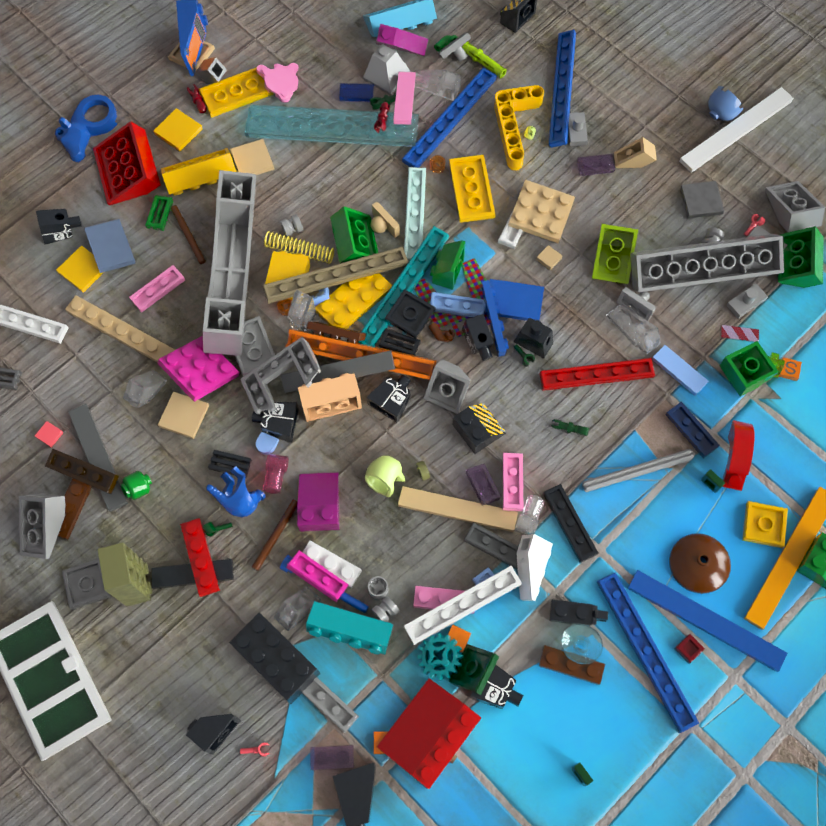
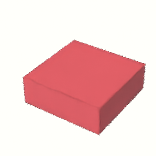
(49, 434)

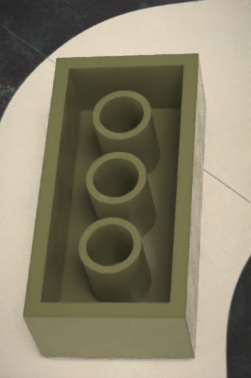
(124, 574)

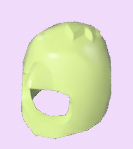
(382, 475)

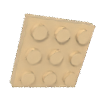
(541, 211)

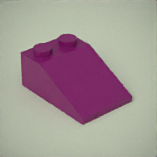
(318, 502)

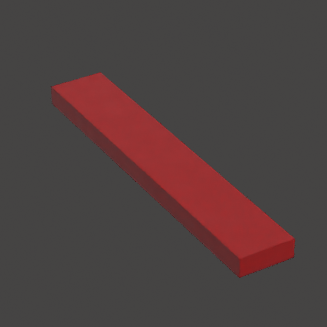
(597, 374)

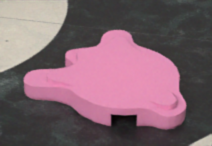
(280, 80)

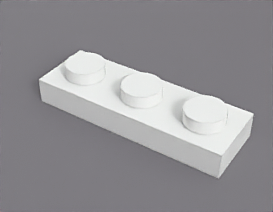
(333, 563)

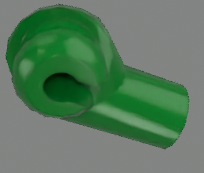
(444, 41)

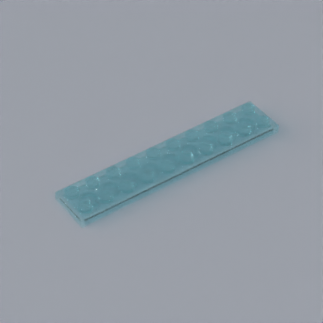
(327, 126)

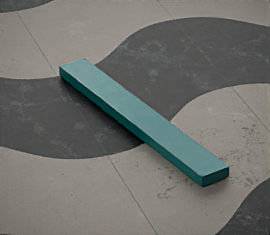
(407, 280)

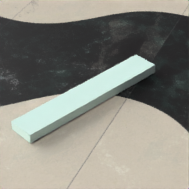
(414, 211)

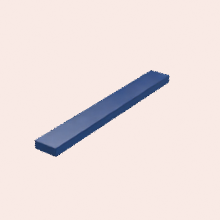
(562, 89)
(449, 118)
(708, 621)
(648, 653)

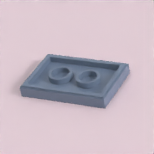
(109, 246)

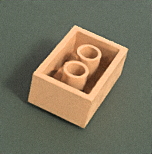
(330, 397)

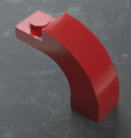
(741, 449)

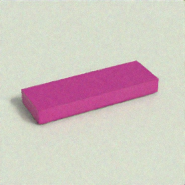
(317, 576)

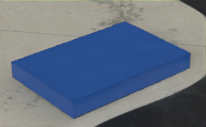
(517, 300)

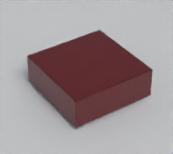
(689, 648)

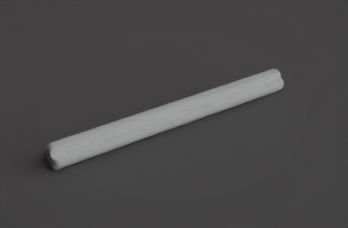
(637, 470)

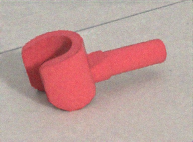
(754, 223)
(254, 750)

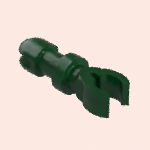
(377, 101)
(569, 427)

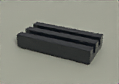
(398, 343)
(214, 459)

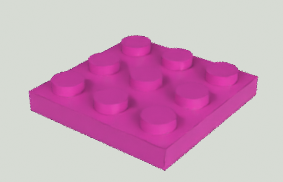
(197, 371)

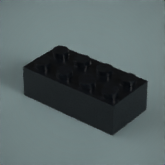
(275, 658)

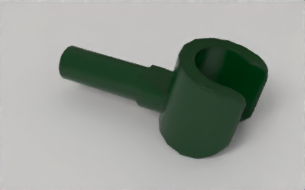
(524, 356)
(211, 530)

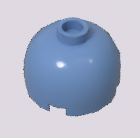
(724, 105)

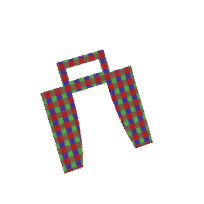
(474, 279)

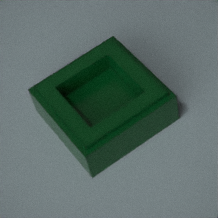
(713, 481)
(582, 774)

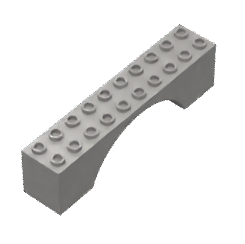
(230, 264)

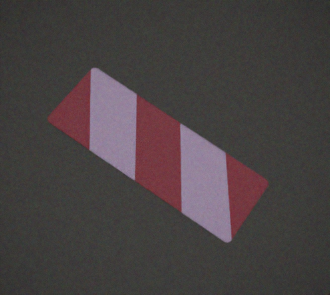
(740, 333)

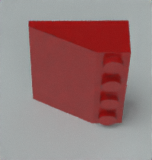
(126, 164)
(429, 733)

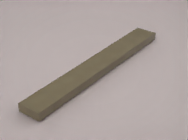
(335, 274)

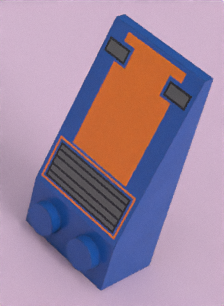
(191, 31)

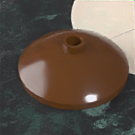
(689, 569)

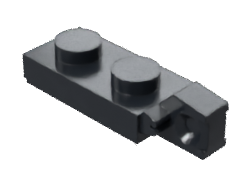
(576, 613)

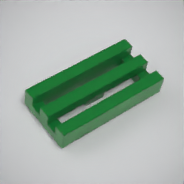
(155, 225)

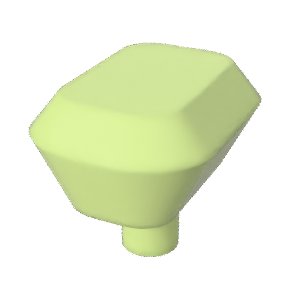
(530, 132)

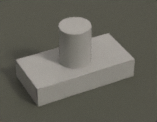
(455, 47)
(577, 129)
(747, 301)
(637, 303)

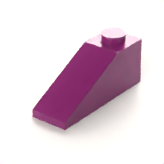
(401, 40)

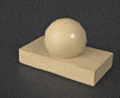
(383, 221)

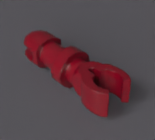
(197, 99)
(382, 117)

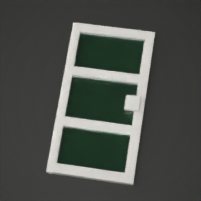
(49, 681)

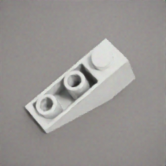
(531, 564)

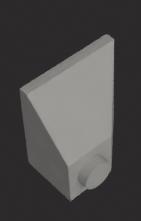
(384, 69)
(447, 386)

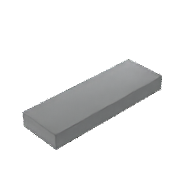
(330, 705)

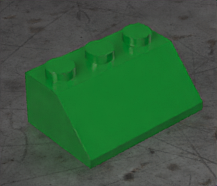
(353, 234)
(803, 258)

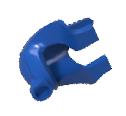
(240, 502)

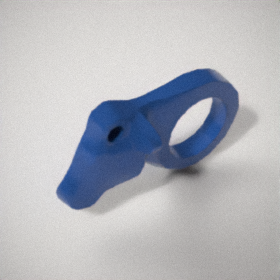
(77, 132)

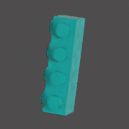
(349, 628)

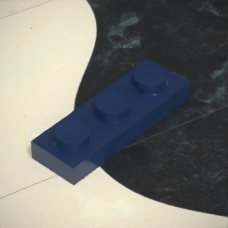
(692, 430)

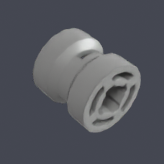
(288, 228)
(713, 234)
(378, 587)
(385, 609)

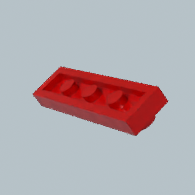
(200, 557)

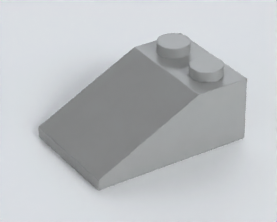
(795, 206)
(40, 523)

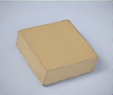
(549, 257)

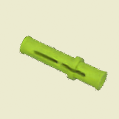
(478, 56)

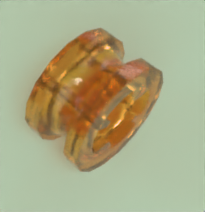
(441, 161)
(280, 305)

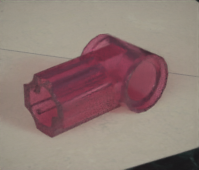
(276, 467)

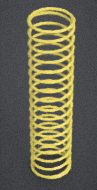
(310, 250)

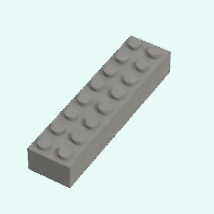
(707, 262)

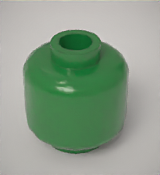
(135, 485)

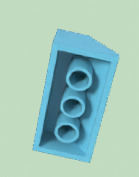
(402, 16)

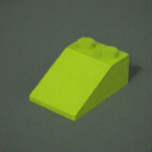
(613, 253)

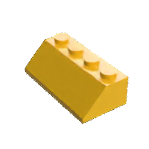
(197, 171)

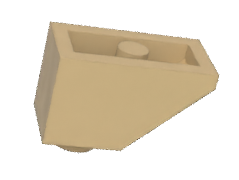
(635, 154)

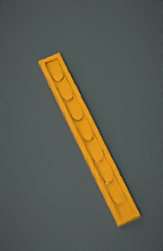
(788, 561)

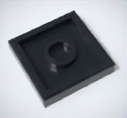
(410, 314)

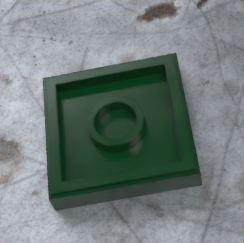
(475, 669)

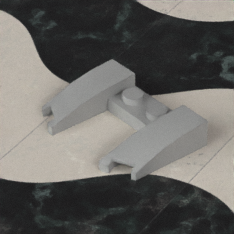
(255, 382)

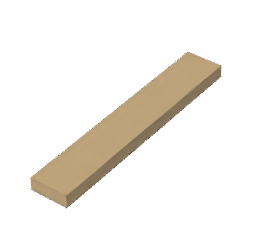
(457, 509)

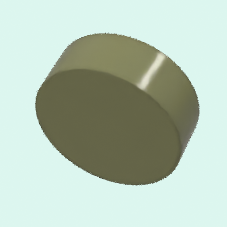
(422, 470)

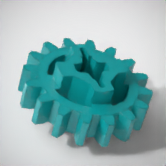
(434, 662)

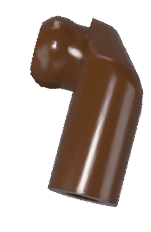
(441, 335)

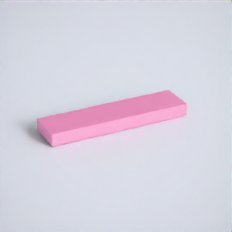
(404, 98)

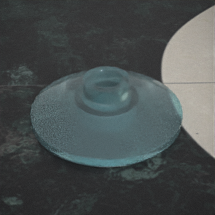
(585, 636)

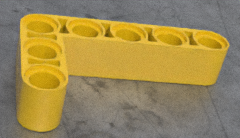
(505, 105)

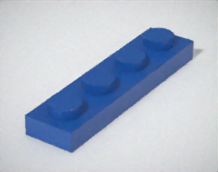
(493, 310)

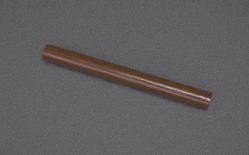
(188, 234)
(275, 535)

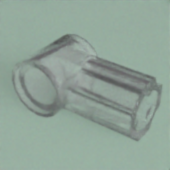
(528, 519)

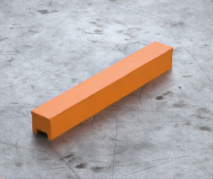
(345, 350)

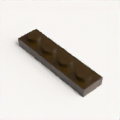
(82, 471)

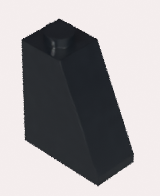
(356, 793)

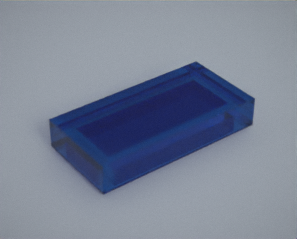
(356, 92)

